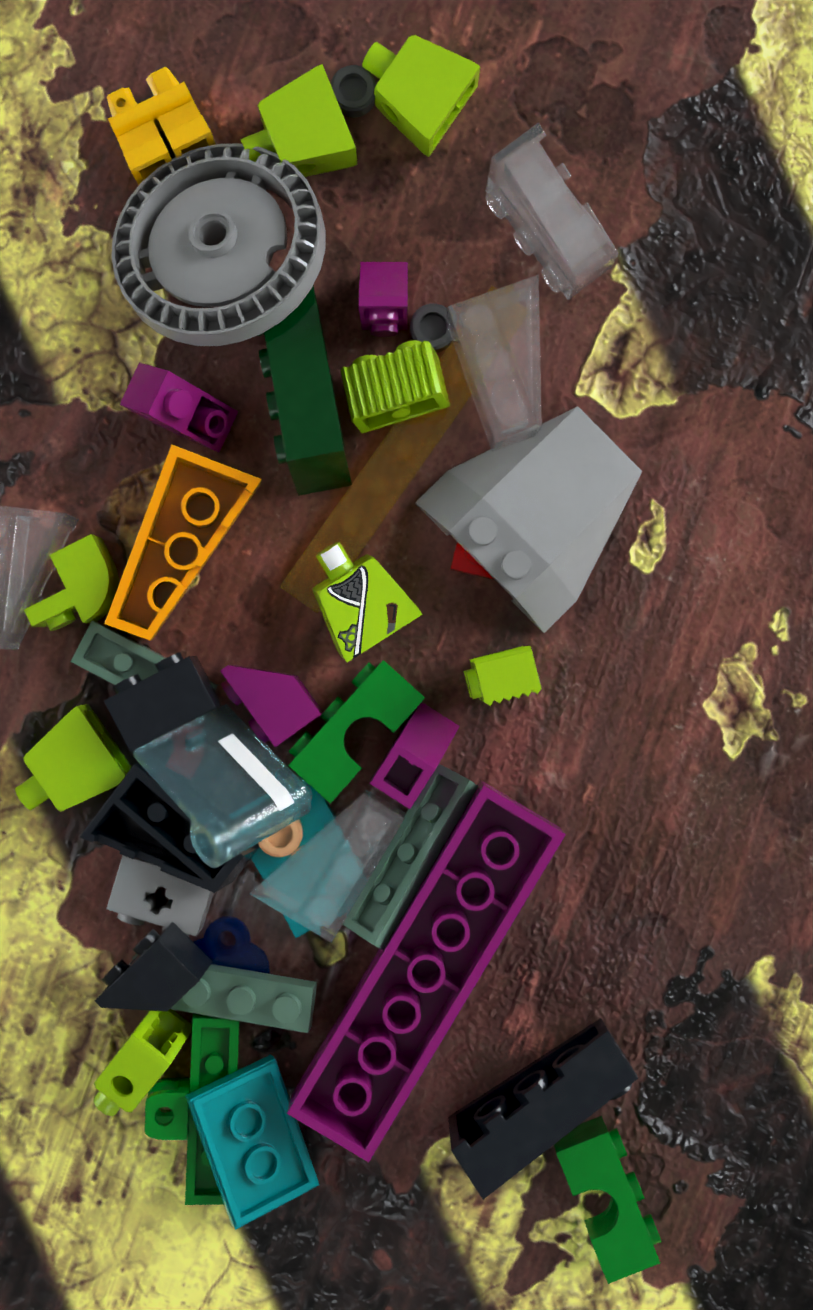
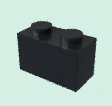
(162, 701)

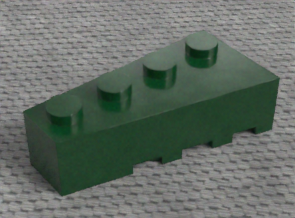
(304, 401)

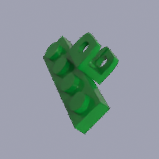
(212, 1058)

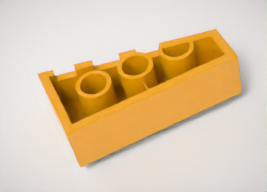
(180, 531)

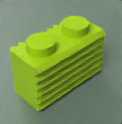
(394, 386)
(503, 675)

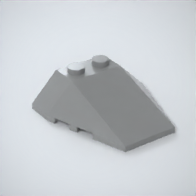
(538, 511)

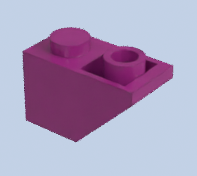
(383, 297)
(178, 406)
(274, 699)
(414, 755)

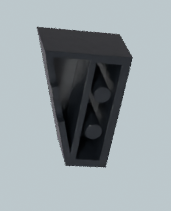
(150, 826)

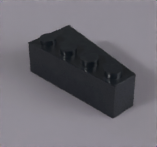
(538, 1106)

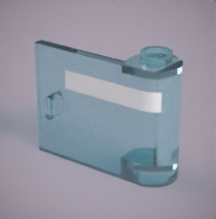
(225, 784)

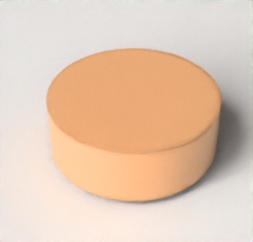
(284, 841)

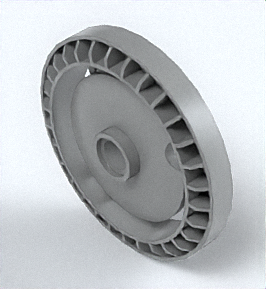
(211, 241)

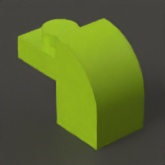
(89, 584)

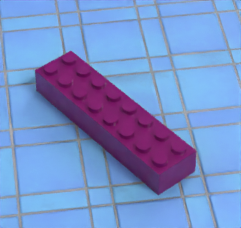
(424, 972)

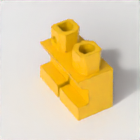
(167, 111)

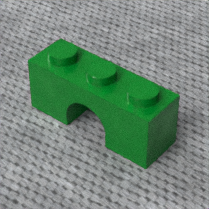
(379, 696)
(620, 1233)

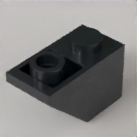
(159, 975)

